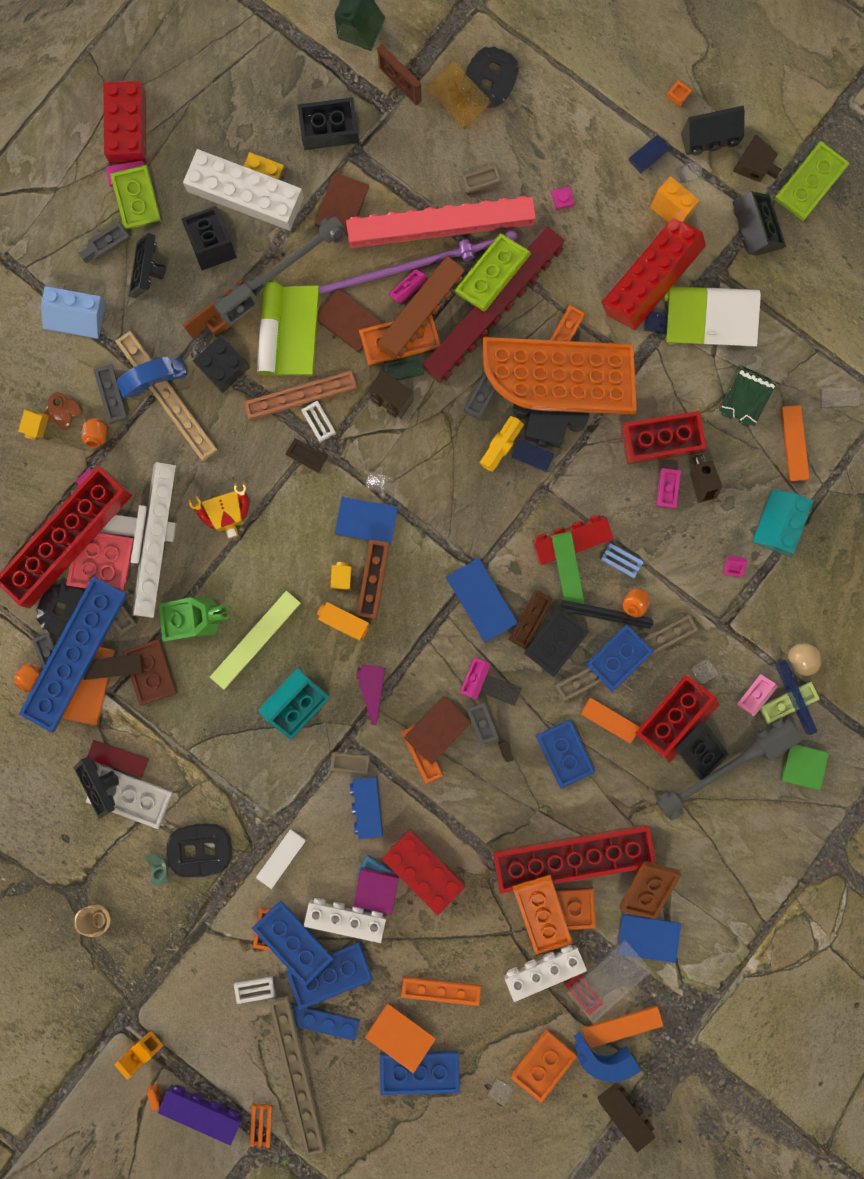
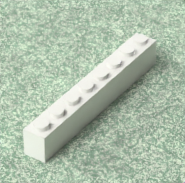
(153, 540)

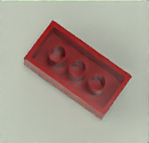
(124, 122)
(663, 437)
(677, 717)
(423, 872)

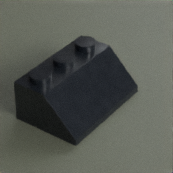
(714, 130)
(758, 223)

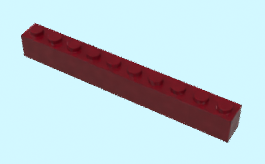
(477, 323)

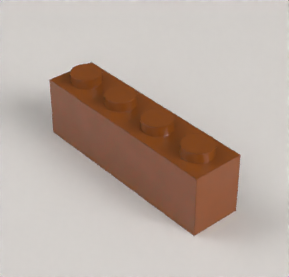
(373, 580)

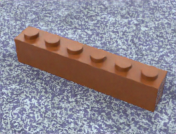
(419, 309)

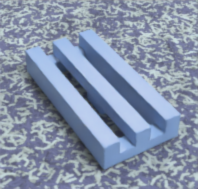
(636, 568)

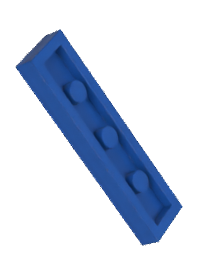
(326, 1022)

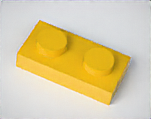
(264, 166)

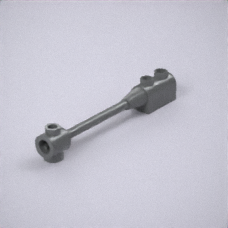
(243, 297)
(768, 743)

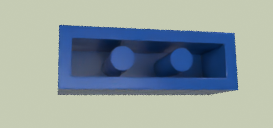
(366, 807)

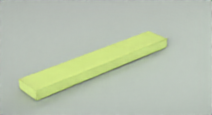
(255, 640)

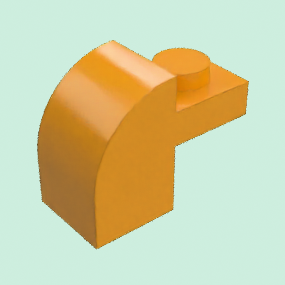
(138, 1054)

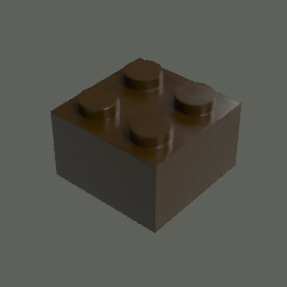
(391, 395)

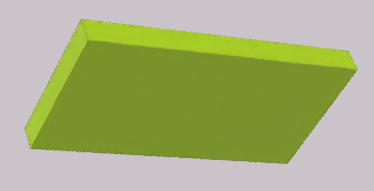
(811, 181)
(492, 272)

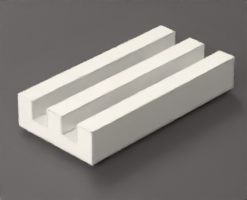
(326, 435)
(271, 987)

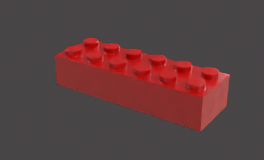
(654, 273)

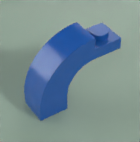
(150, 373)
(606, 1067)

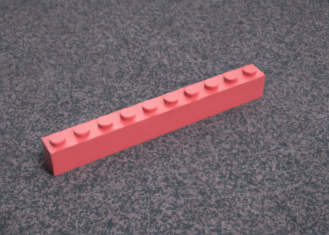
(440, 222)

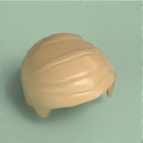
(805, 659)
(92, 921)

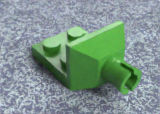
(190, 618)

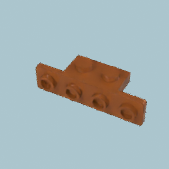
(208, 318)

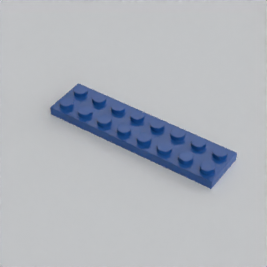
(73, 654)

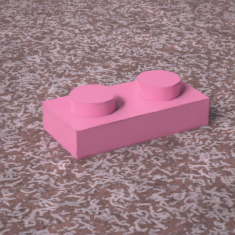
(757, 695)

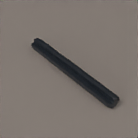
(605, 614)

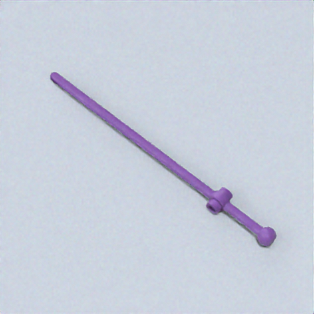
(465, 250)

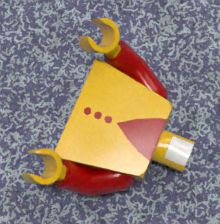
(224, 511)

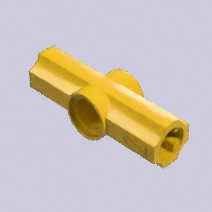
(501, 444)

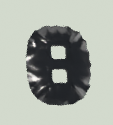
(503, 81)
(45, 611)
(200, 864)

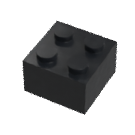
(221, 364)

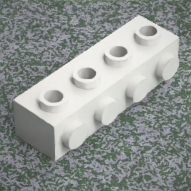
(344, 920)
(544, 973)

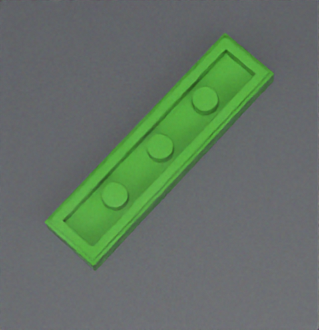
(567, 567)

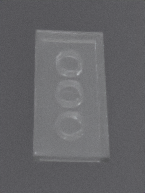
(608, 981)

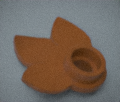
(62, 413)

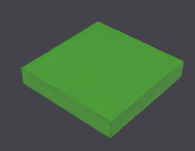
(804, 767)

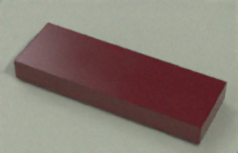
(117, 758)

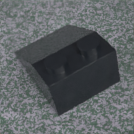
(209, 238)

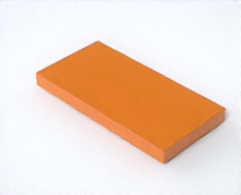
(425, 342)
(90, 696)
(542, 914)

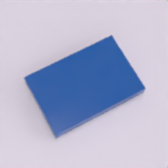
(366, 520)
(619, 657)
(565, 754)
(651, 937)

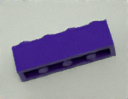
(200, 1114)

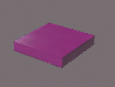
(376, 890)

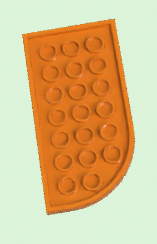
(562, 374)

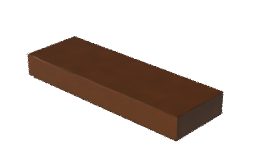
(530, 619)

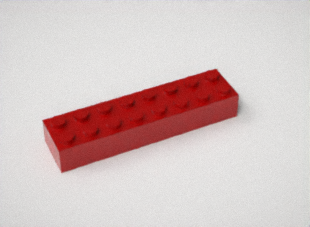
(63, 537)
(575, 857)

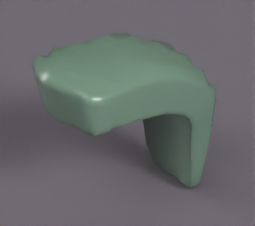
(159, 869)

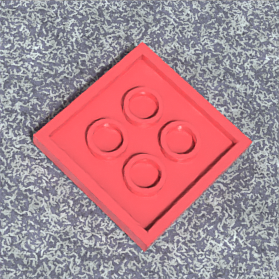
(104, 558)

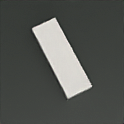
(139, 531)
(281, 858)

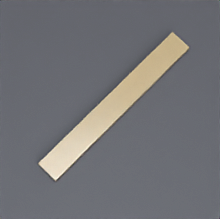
(170, 400)

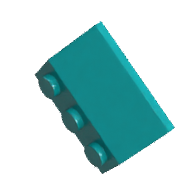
(782, 522)
(293, 704)

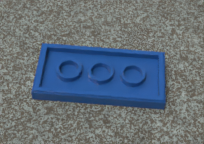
(481, 600)
(292, 943)
(342, 974)
(434, 1075)

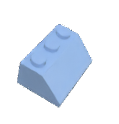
(72, 312)

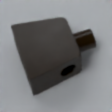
(757, 161)
(705, 479)

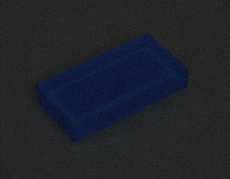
(648, 154)
(533, 455)

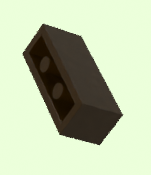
(627, 1117)

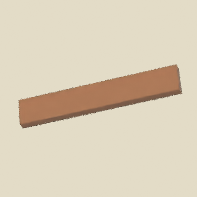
(300, 395)

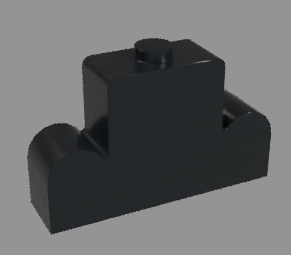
(549, 427)

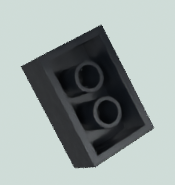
(328, 123)

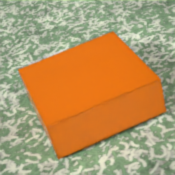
(679, 93)
(154, 1097)

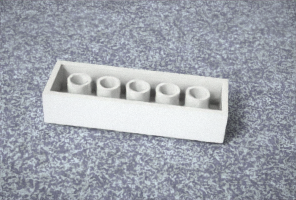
(243, 189)

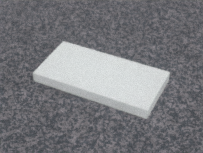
(137, 798)

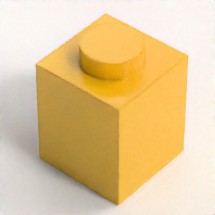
(33, 424)
(341, 576)

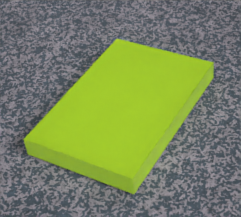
(136, 197)

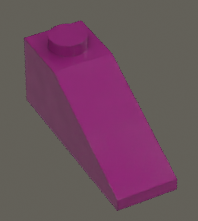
(371, 685)

